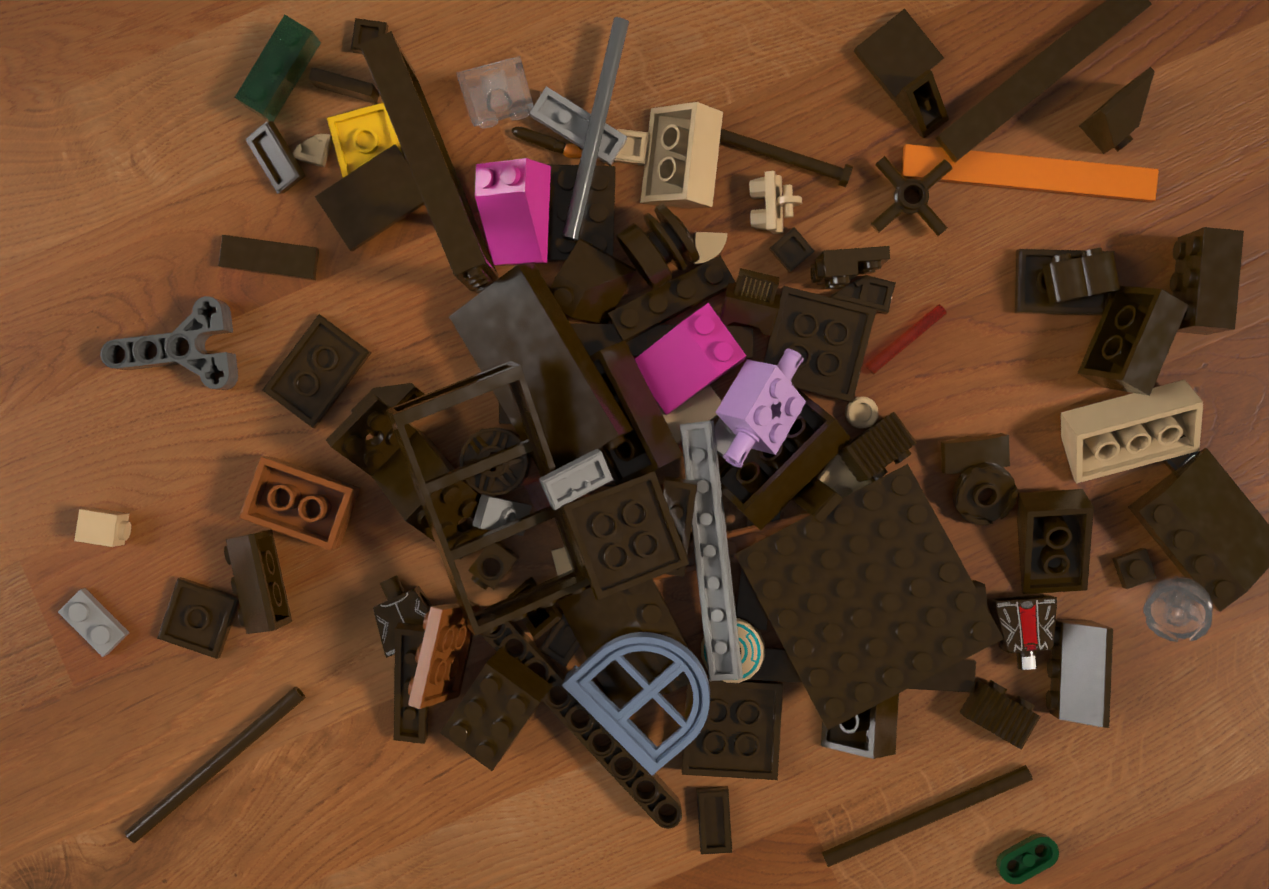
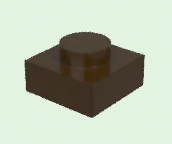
(1134, 568)

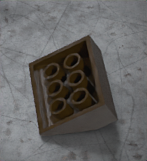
(1207, 528)
(623, 613)

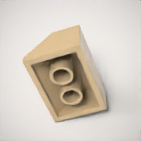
(682, 156)

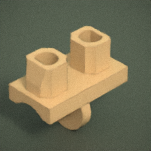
(771, 189)

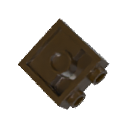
(840, 266)

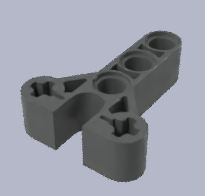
(196, 331)

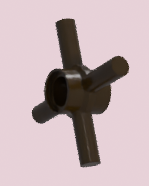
(921, 186)

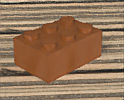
(299, 502)

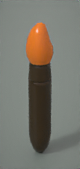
(569, 150)

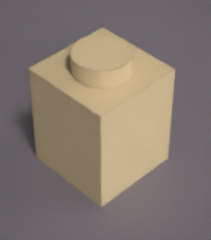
(102, 527)

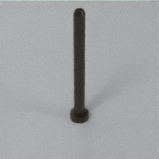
(788, 156)

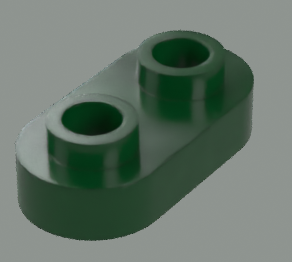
(1027, 861)

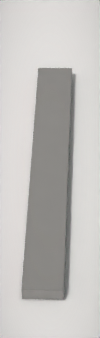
(712, 553)

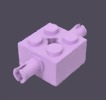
(761, 406)

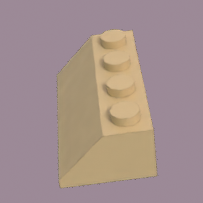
(1132, 431)

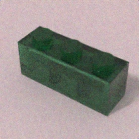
(278, 68)

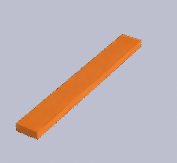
(1035, 173)

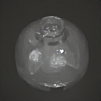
(1178, 609)

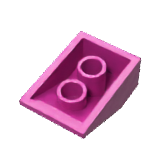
(514, 209)
(689, 358)

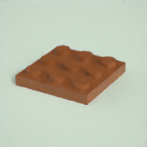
(441, 656)

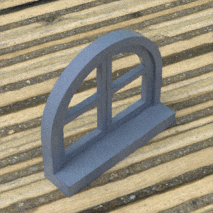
(617, 720)

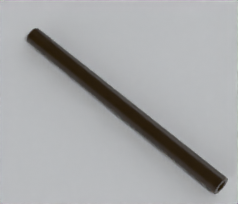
(215, 764)
(927, 815)

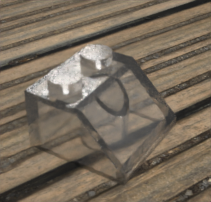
(496, 92)

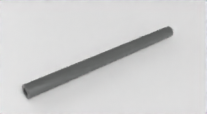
(595, 128)

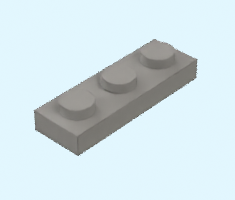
(572, 124)

